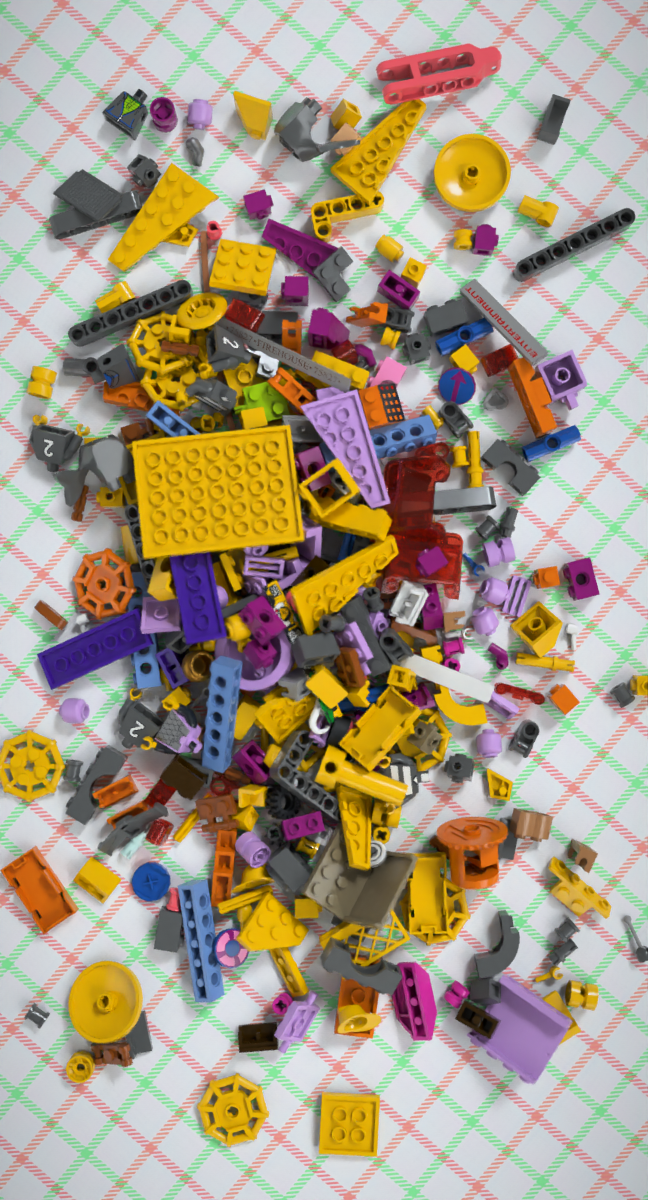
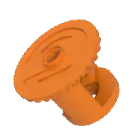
(482, 837)

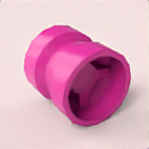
(456, 994)

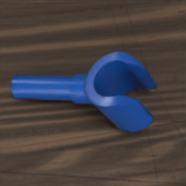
(474, 566)

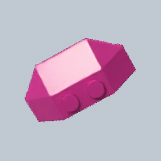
(415, 1002)

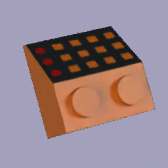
(381, 405)

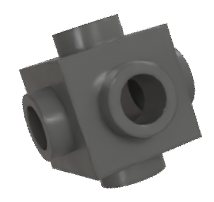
(144, 171)
(417, 354)
(464, 773)

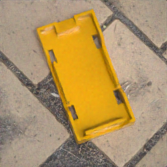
(380, 728)
(428, 894)

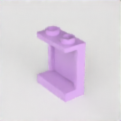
(312, 541)
(291, 570)

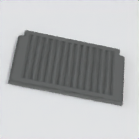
(89, 195)

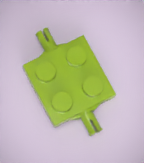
(264, 396)

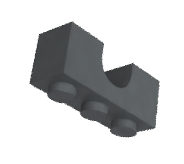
(524, 475)

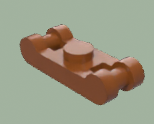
(415, 631)
(113, 1053)

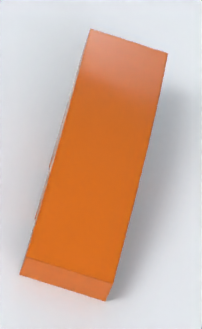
(223, 866)

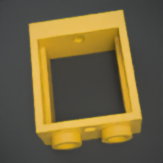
(315, 507)

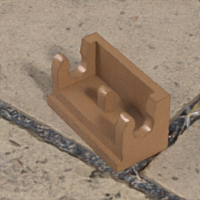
(449, 621)
(585, 856)

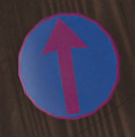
(457, 385)

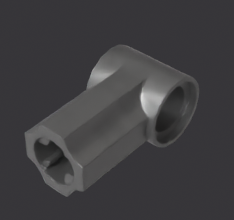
(79, 367)

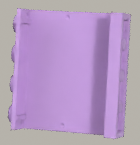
(527, 1031)

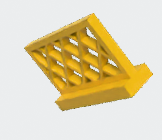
(344, 930)

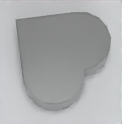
(495, 399)

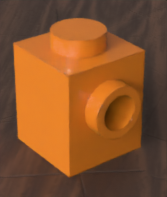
(546, 577)
(562, 698)

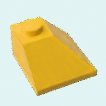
(254, 114)
(538, 629)

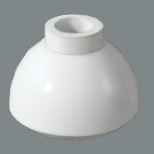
(378, 853)

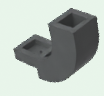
(500, 957)

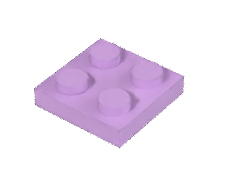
(160, 616)

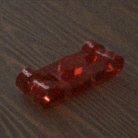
(519, 693)

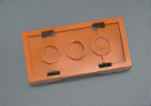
(532, 397)
(39, 889)
(353, 993)

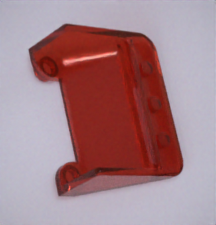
(412, 493)
(403, 564)

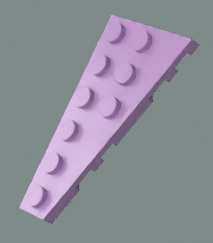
(346, 434)

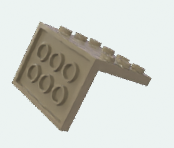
(357, 894)

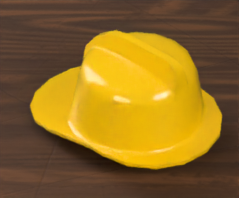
(253, 878)
(355, 1019)

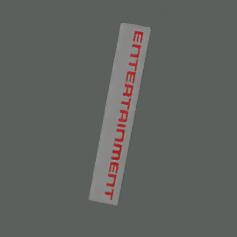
(503, 322)

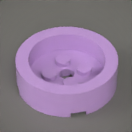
(281, 666)

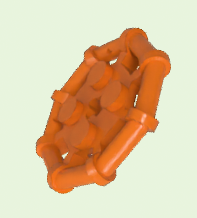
(113, 581)

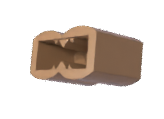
(530, 824)

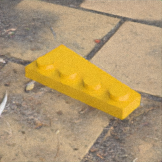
(356, 822)

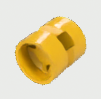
(41, 382)
(379, 817)
(583, 995)

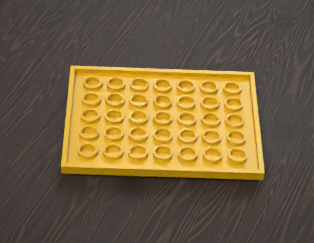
(217, 491)

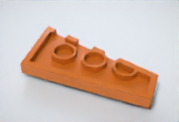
(132, 397)

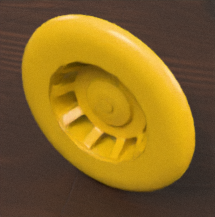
(201, 311)

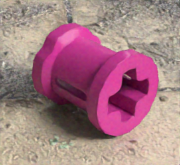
(453, 647)
(457, 665)
(278, 1007)

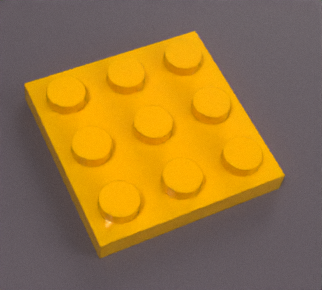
(242, 267)
(349, 1124)

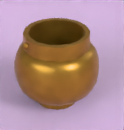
(197, 666)

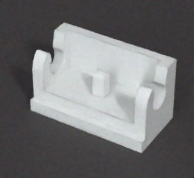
(408, 603)

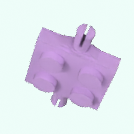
(353, 638)
(297, 1021)

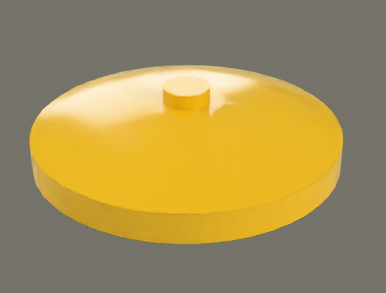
(472, 172)
(105, 1002)

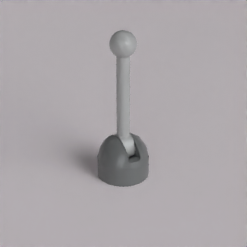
(642, 951)

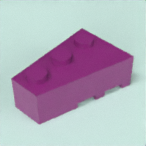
(326, 330)

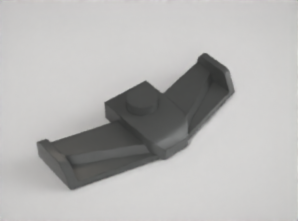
(130, 827)

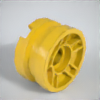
(80, 1074)

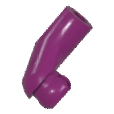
(367, 353)
(501, 656)

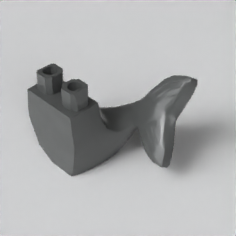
(295, 131)
(106, 459)

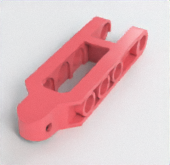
(416, 87)

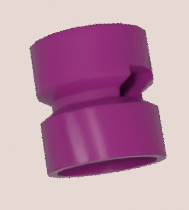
(163, 114)

